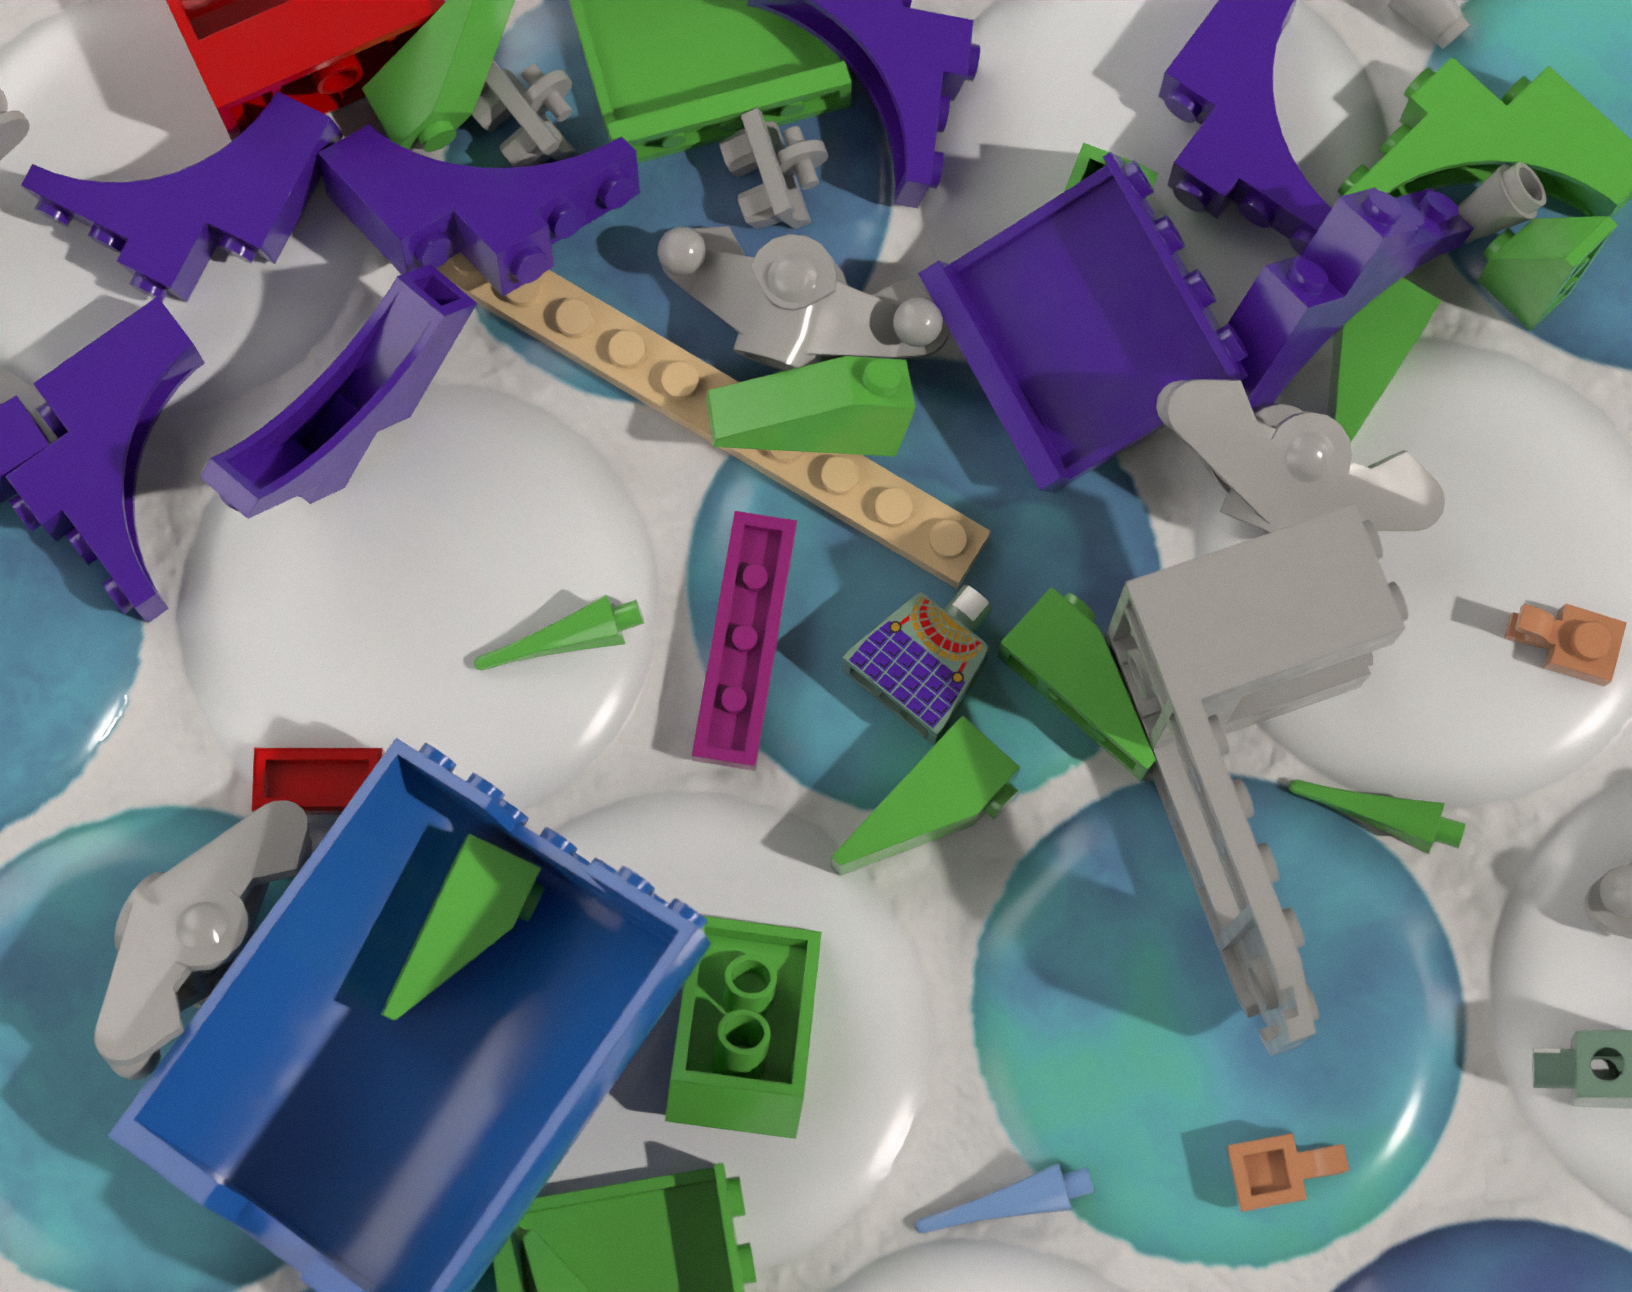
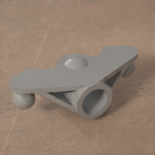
(796, 301)
(1292, 463)
(187, 931)

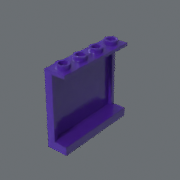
(1083, 323)

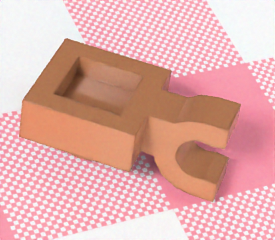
(1577, 641)
(1272, 1172)

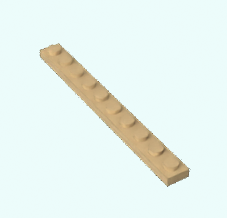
(677, 387)

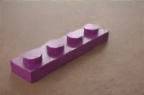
(744, 641)

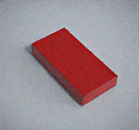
(313, 778)

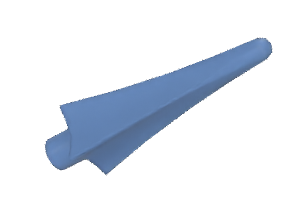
(1036, 1194)

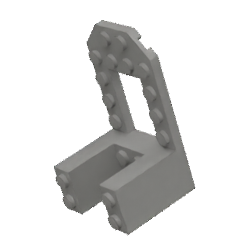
(1227, 649)

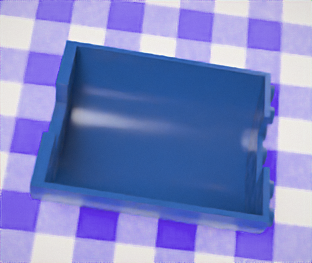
(421, 1139)

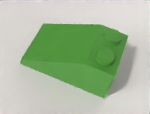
(746, 1030)

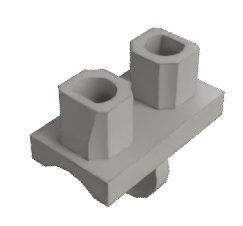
(538, 136)
(764, 149)

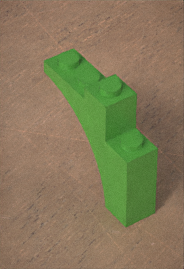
(1464, 133)

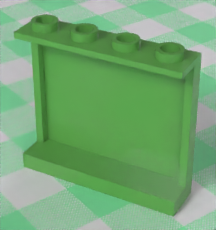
(690, 68)
(639, 1236)

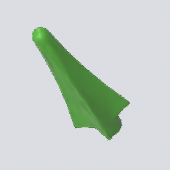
(588, 628)
(1407, 819)

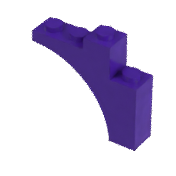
(908, 65)
(1239, 149)
(496, 217)
(173, 222)
(1351, 260)
(367, 388)
(103, 414)

